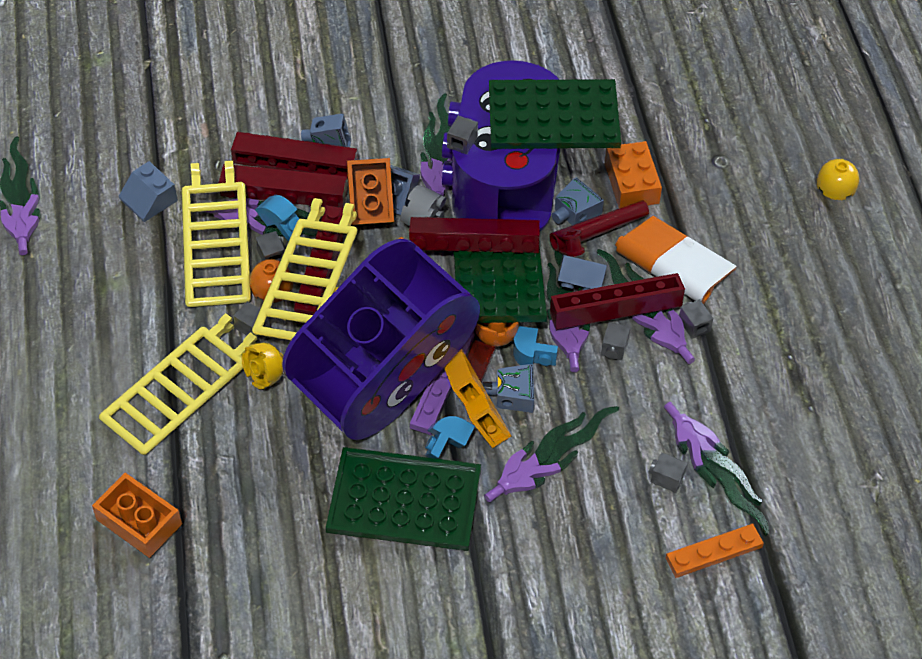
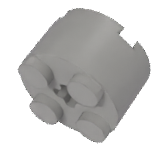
(423, 203)

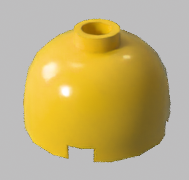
(838, 179)
(263, 364)

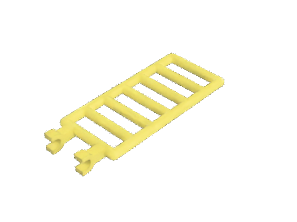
(311, 222)
(242, 241)
(213, 336)

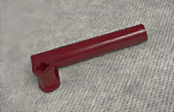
(569, 239)

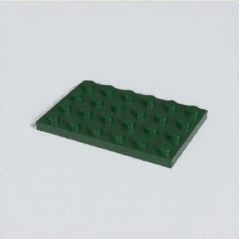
(554, 114)
(504, 284)
(404, 498)

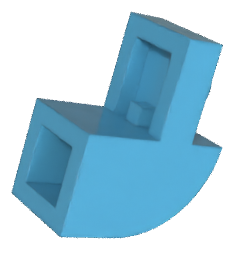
(279, 212)
(528, 351)
(450, 430)

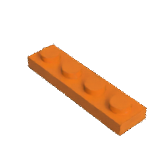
(714, 550)

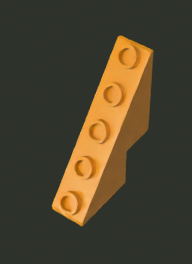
(476, 400)

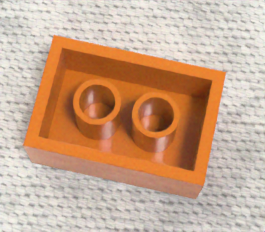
(633, 174)
(370, 190)
(137, 515)

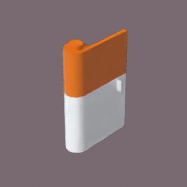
(668, 251)

